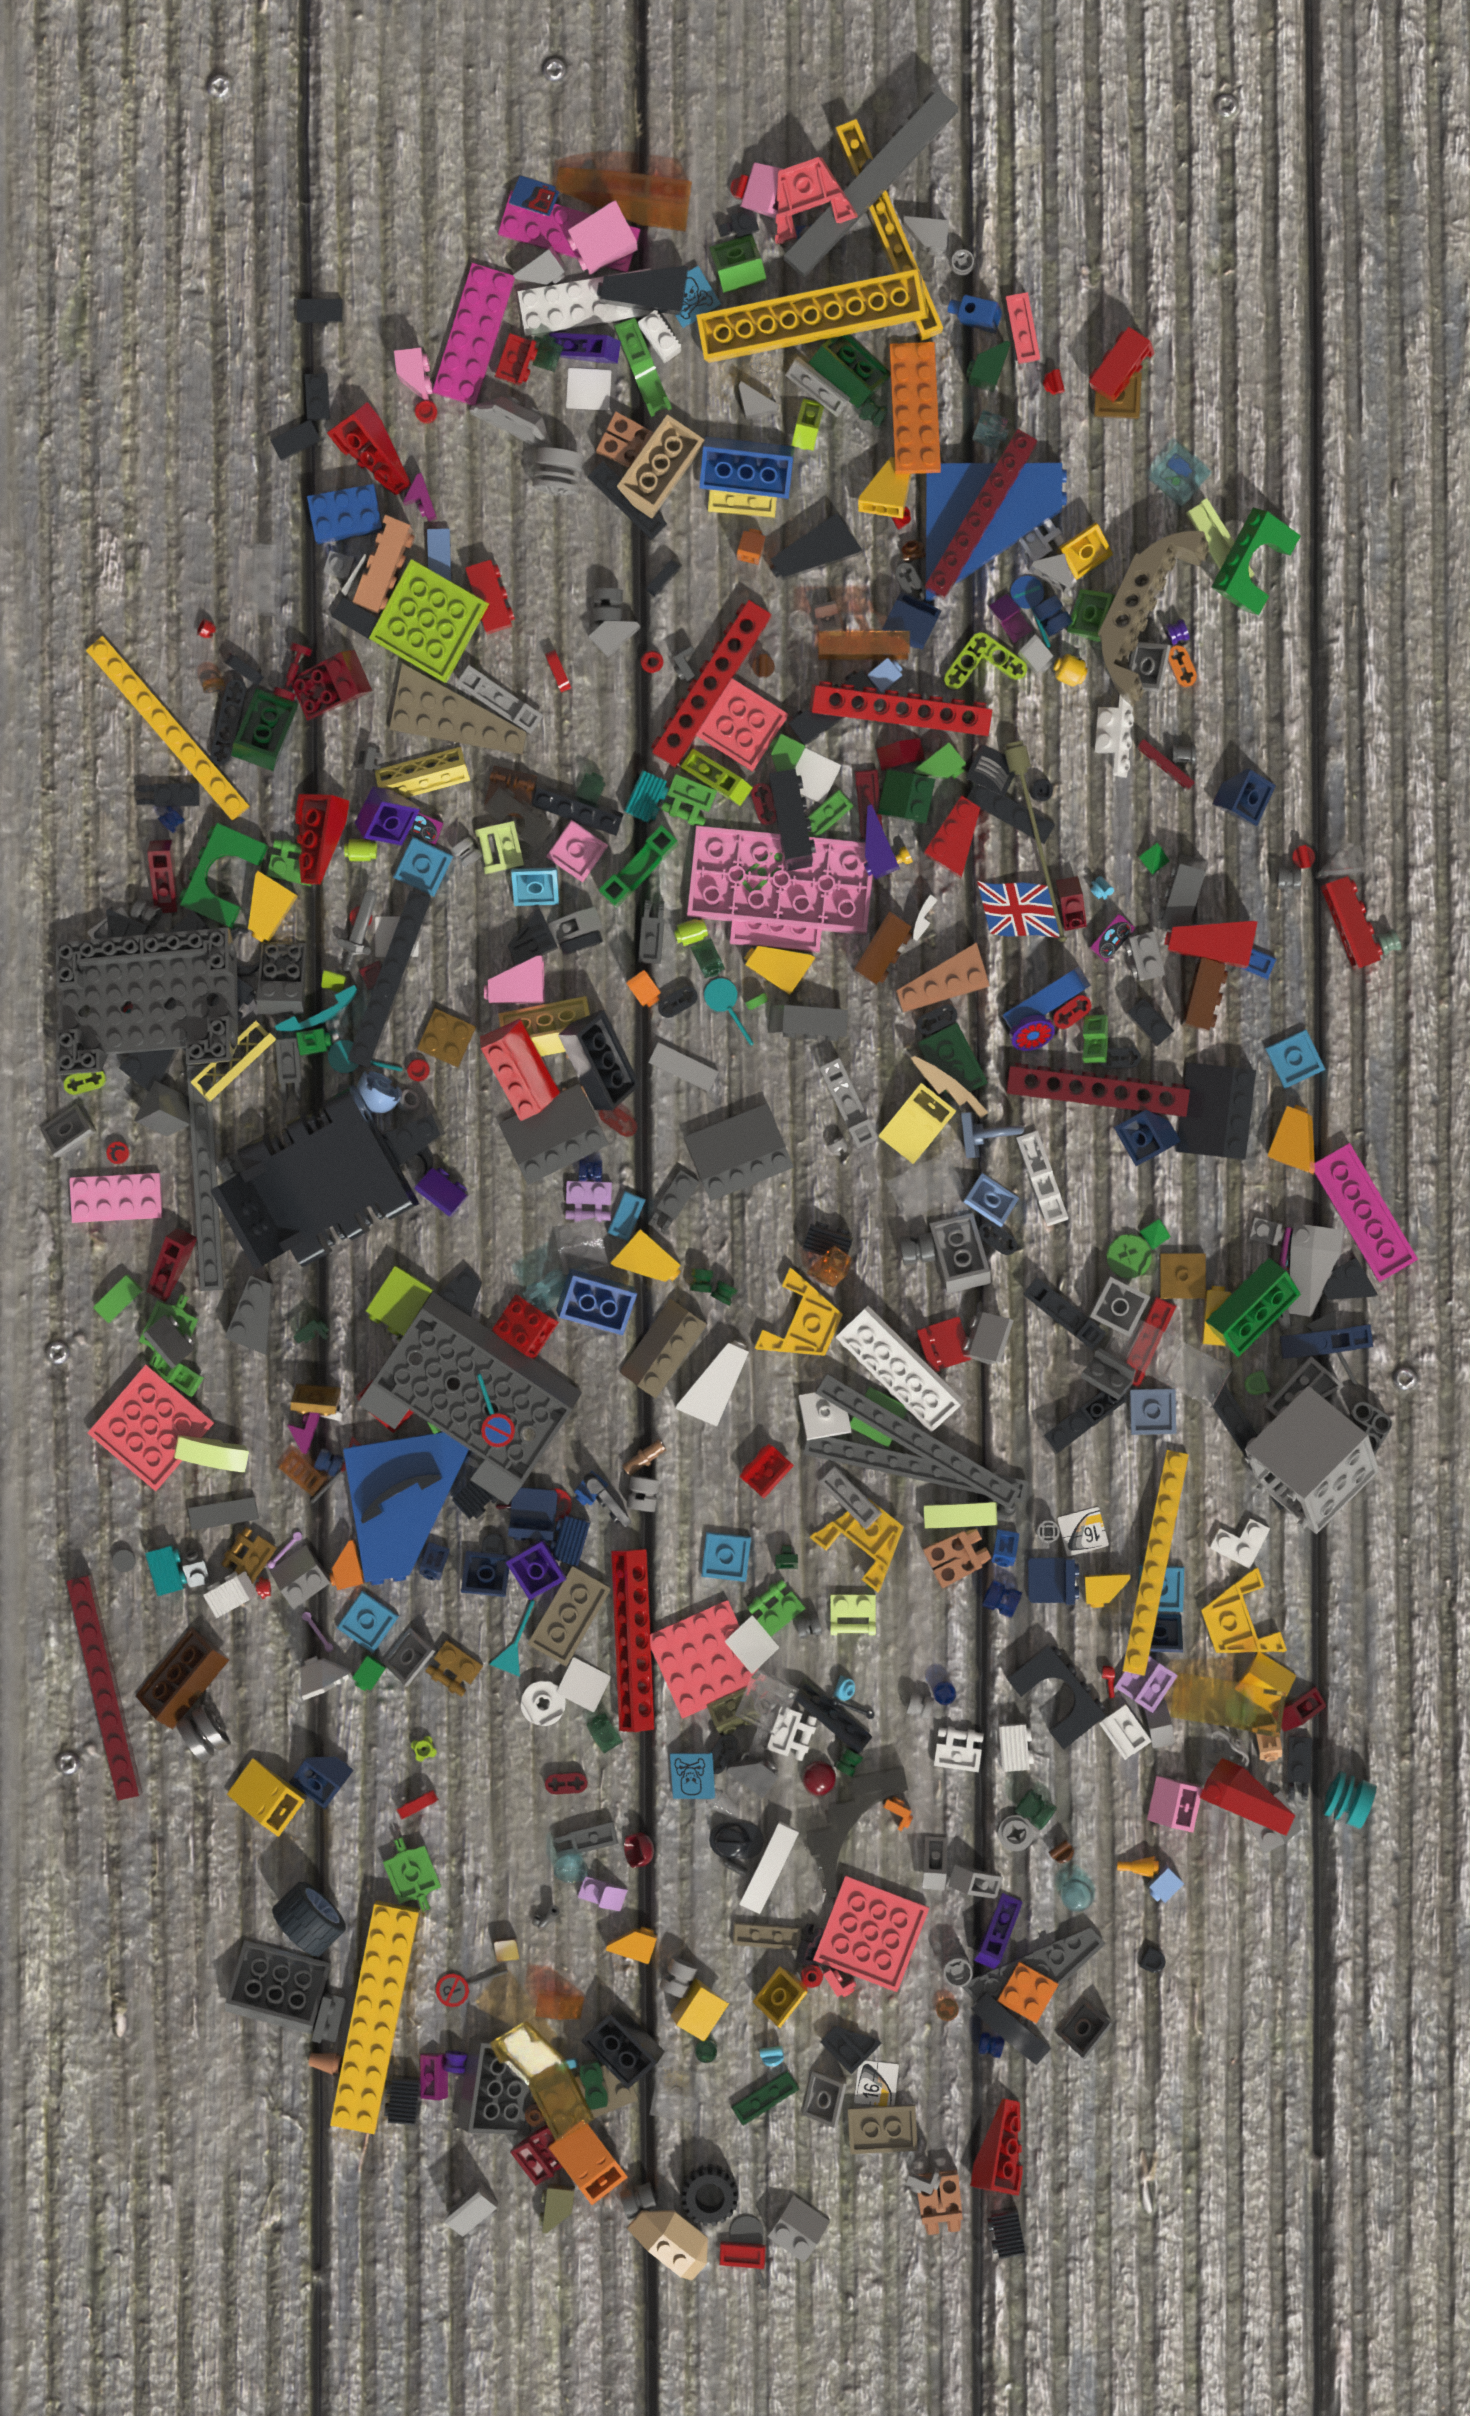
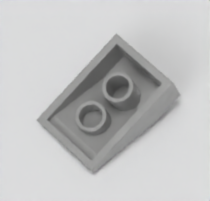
(960, 1253)

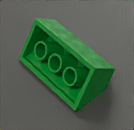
(1253, 1307)

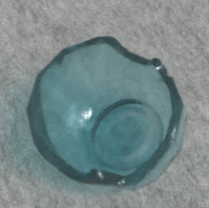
(571, 1868)
(1077, 1893)

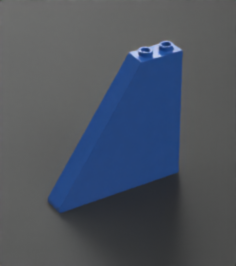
(1028, 505)
(397, 1536)

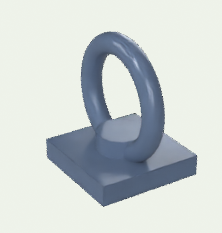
(975, 1134)

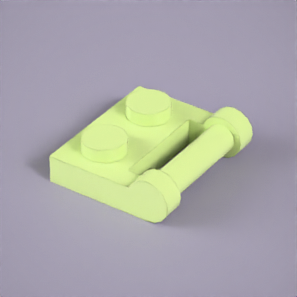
(507, 847)
(852, 1606)

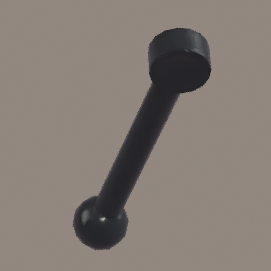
(869, 1713)

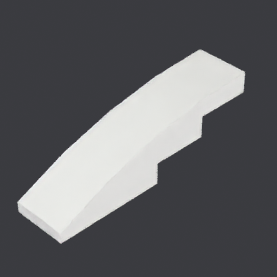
(1042, 1178)
(769, 1867)

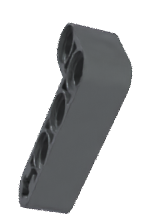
(1369, 1422)

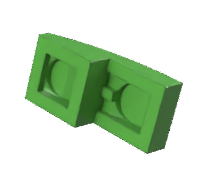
(1095, 1038)
(118, 1298)
(179, 1376)

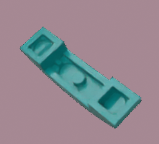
(343, 999)

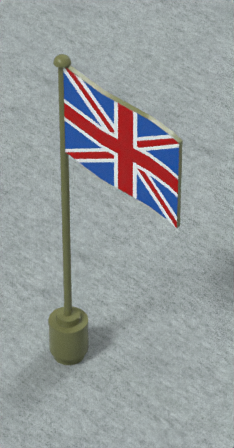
(1022, 907)

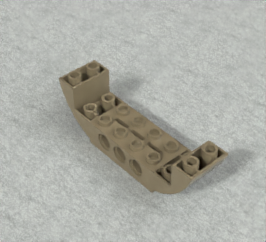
(1137, 598)

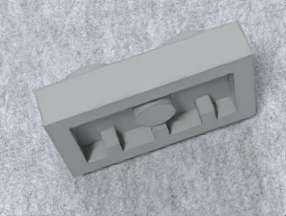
(1145, 956)

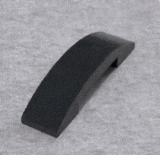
(1064, 1313)
(423, 1481)
(1010, 2028)

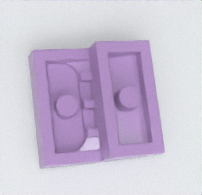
(1147, 1689)

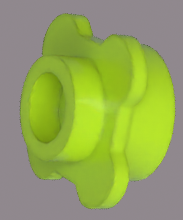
(420, 1754)

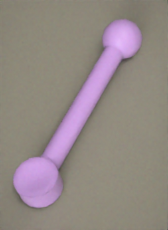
(296, 1537)
(307, 1617)

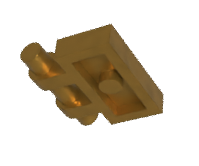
(256, 1557)
(459, 1663)

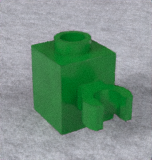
(313, 1041)

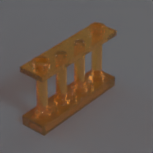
(863, 645)

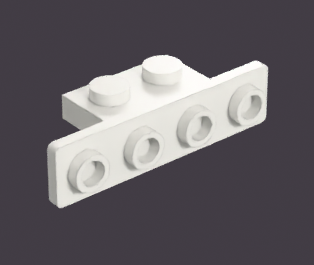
(1114, 735)

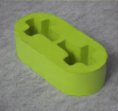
(86, 1087)

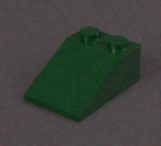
(264, 730)

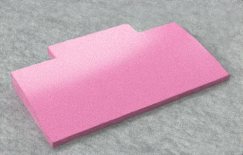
(792, 904)

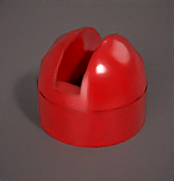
(206, 629)

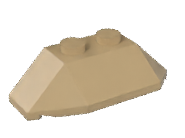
(671, 2241)

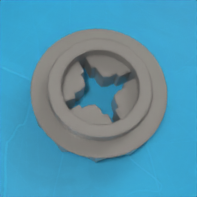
(1026, 1835)

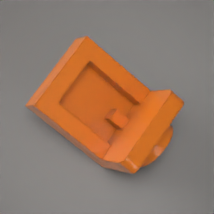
(897, 1806)

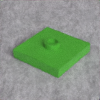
(886, 1402)

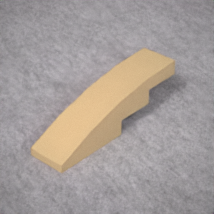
(940, 1081)

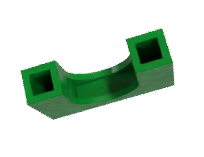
(1233, 578)
(221, 843)
(624, 883)

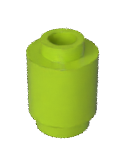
(360, 850)
(690, 932)

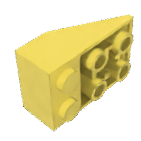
(917, 1123)

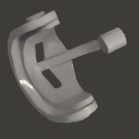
(1236, 1748)

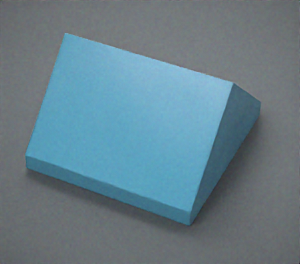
(535, 886)

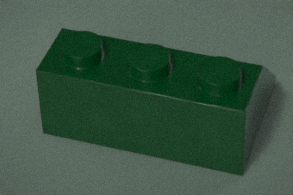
(850, 368)

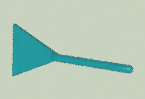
(509, 1659)

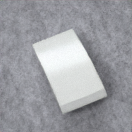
(921, 923)

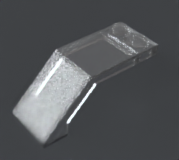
(1171, 1362)

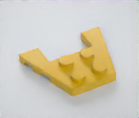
(811, 1326)
(877, 1541)
(1231, 1624)

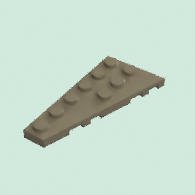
(438, 713)

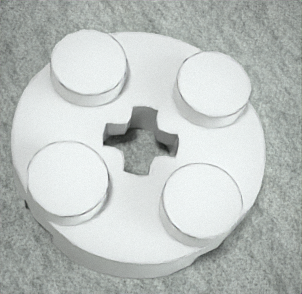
(530, 1699)

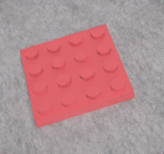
(145, 1426)
(698, 1660)
(871, 1933)

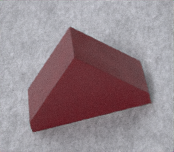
(900, 753)

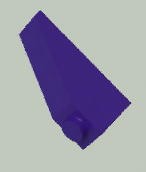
(588, 347)
(877, 848)
(998, 1931)

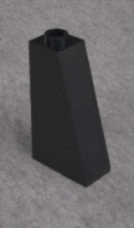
(646, 290)
(818, 548)

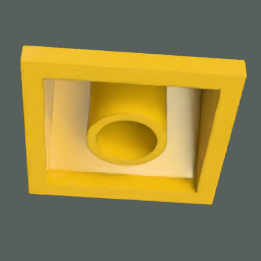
(1085, 551)
(1268, 1674)
(699, 2010)

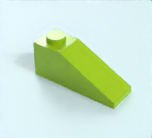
(716, 777)

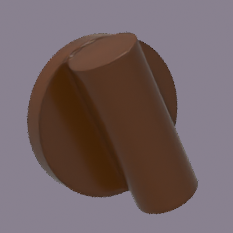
(912, 550)
(763, 666)
(1062, 1852)
(534, 2116)

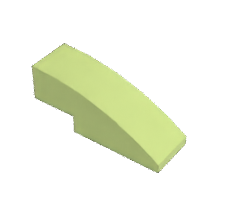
(211, 1453)
(960, 1515)

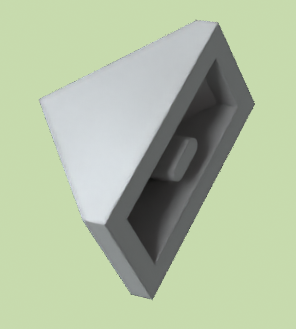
(755, 403)
(1160, 1726)

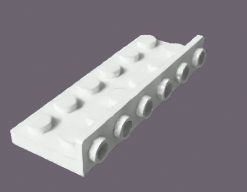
(899, 1369)

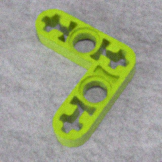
(985, 653)

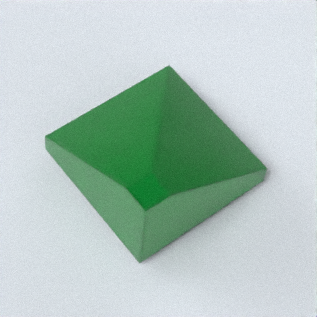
(1154, 858)
(1155, 1234)

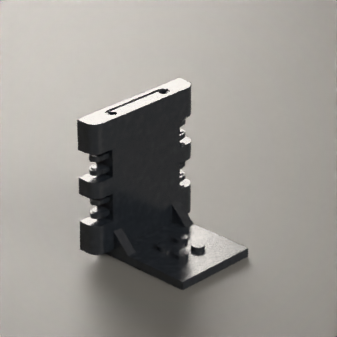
(315, 1183)

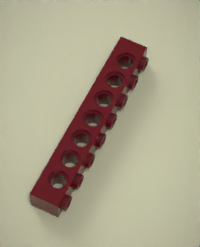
(981, 514)
(1177, 1106)

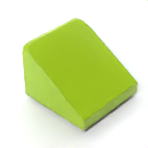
(333, 981)

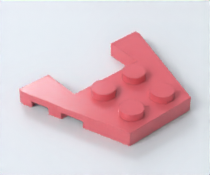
(804, 188)

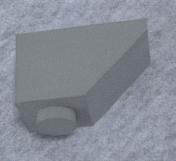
(928, 233)
(543, 268)
(612, 635)
(1036, 655)
(575, 925)
(934, 1863)
(975, 1882)

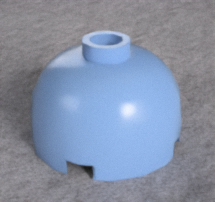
(377, 1092)

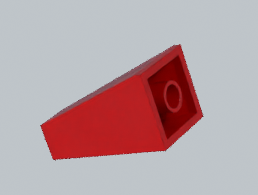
(1219, 942)

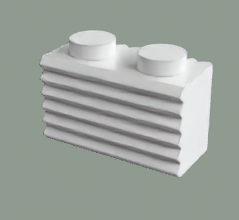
(660, 336)
(230, 1594)
(1014, 1747)

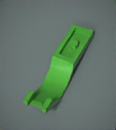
(642, 366)

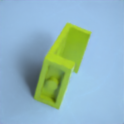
(398, 1301)

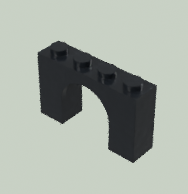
(1085, 1710)

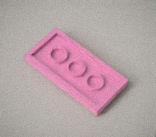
(116, 1197)

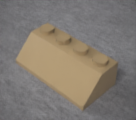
(660, 466)

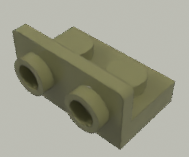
(724, 1712)

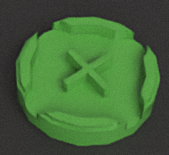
(1128, 1256)

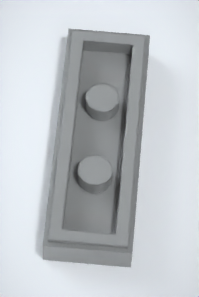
(817, 386)
(683, 1067)
(850, 1497)

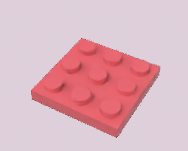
(742, 725)

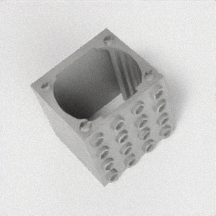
(1311, 1459)

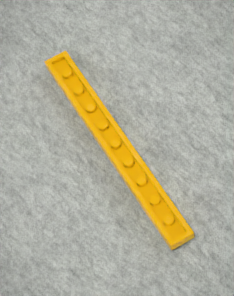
(167, 728)
(1155, 1562)

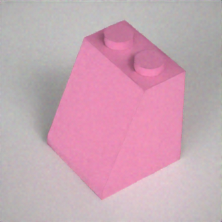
(602, 238)
(518, 985)

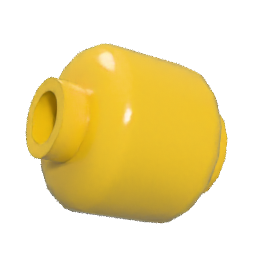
(1070, 669)

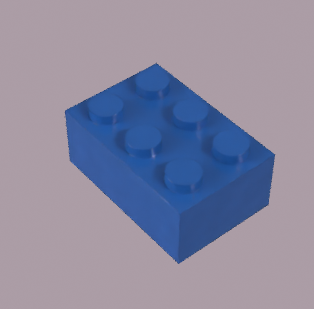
(345, 514)
(596, 1301)

